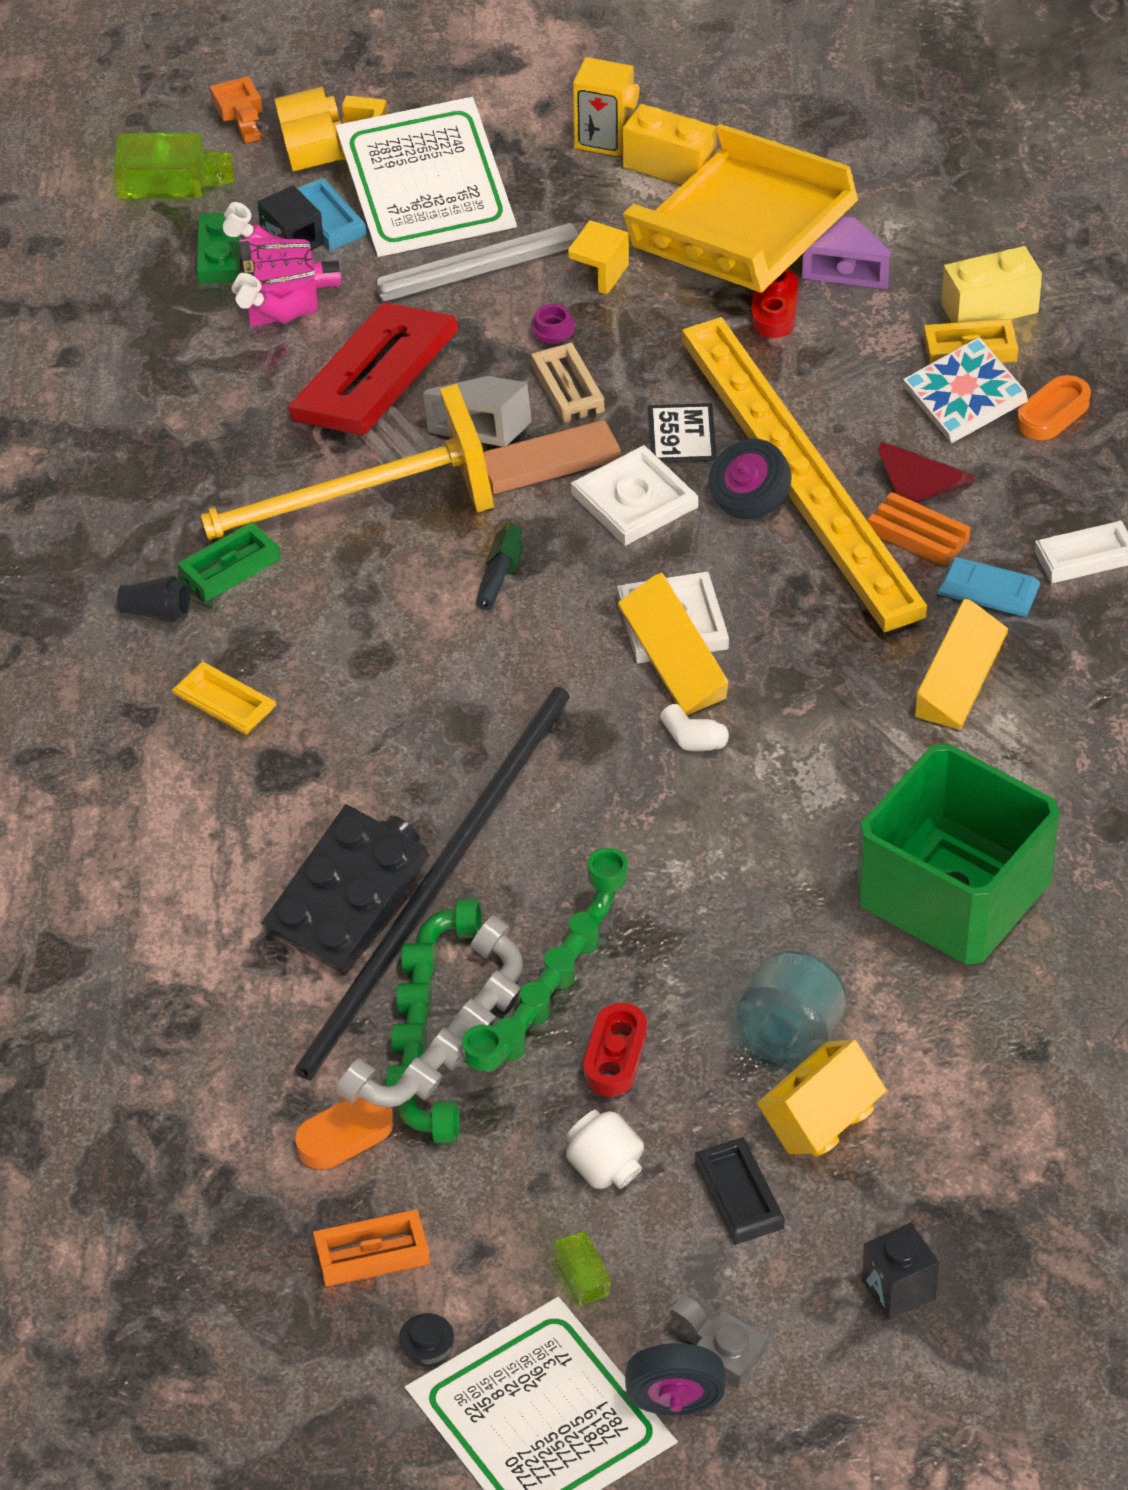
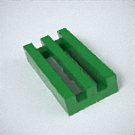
(233, 566)

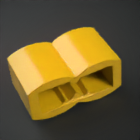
(309, 128)

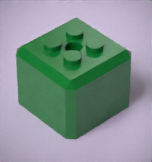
(956, 853)

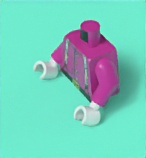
(277, 272)

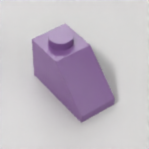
(848, 256)

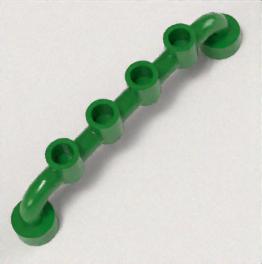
(416, 1002)
(488, 1046)

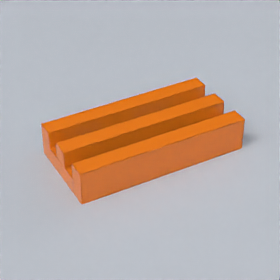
(922, 524)
(373, 1255)

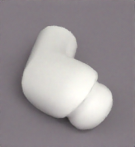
(694, 733)

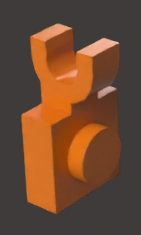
(239, 102)

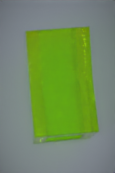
(582, 1268)

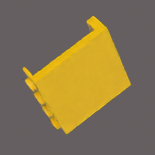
(746, 210)

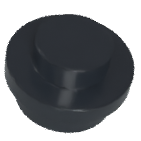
(426, 1339)

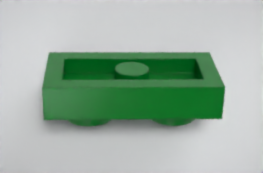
(217, 252)

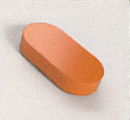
(1053, 407)
(342, 1133)

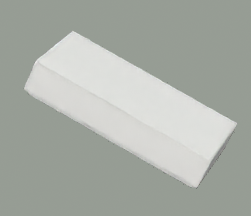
(1083, 552)

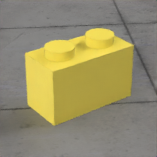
(992, 287)

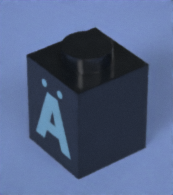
(291, 216)
(900, 1271)

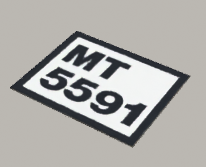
(682, 432)

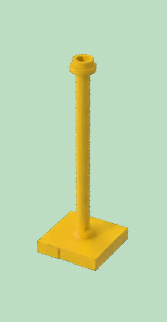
(460, 450)

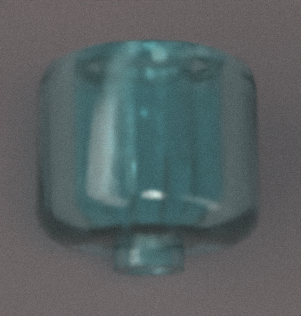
(791, 1007)

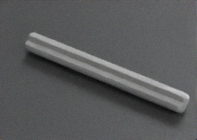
(475, 262)

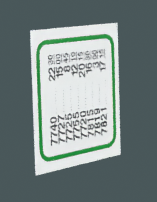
(425, 176)
(540, 1408)

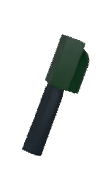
(501, 560)

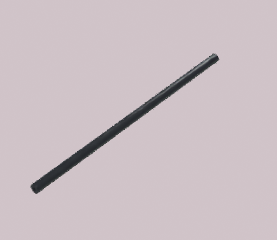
(430, 885)

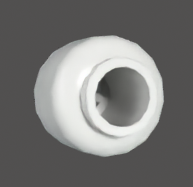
(604, 1150)

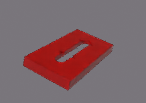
(357, 412)

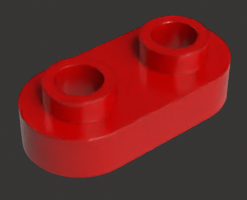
(776, 307)
(613, 1053)

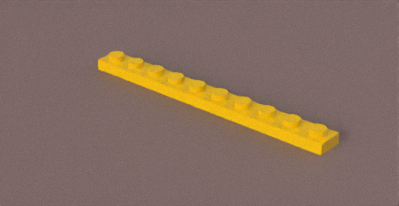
(813, 485)

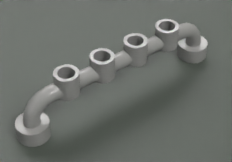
(446, 1048)

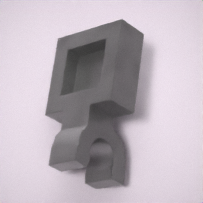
(727, 1336)

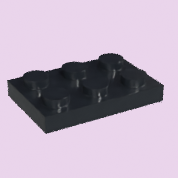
(345, 889)

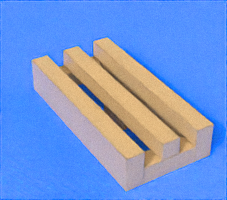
(593, 398)

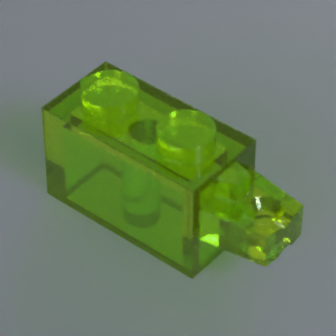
(168, 166)

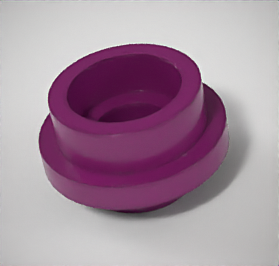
(552, 324)

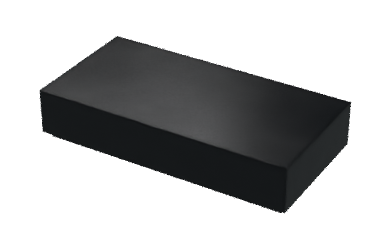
(739, 1190)

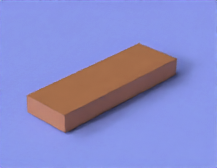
(550, 456)

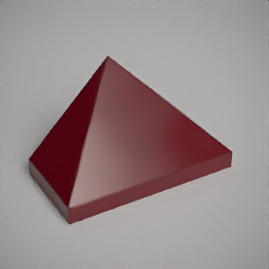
(920, 476)

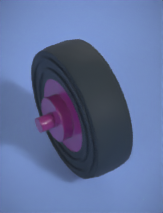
(750, 479)
(675, 1379)

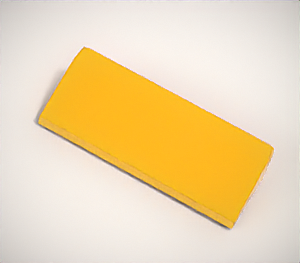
(674, 645)
(960, 666)

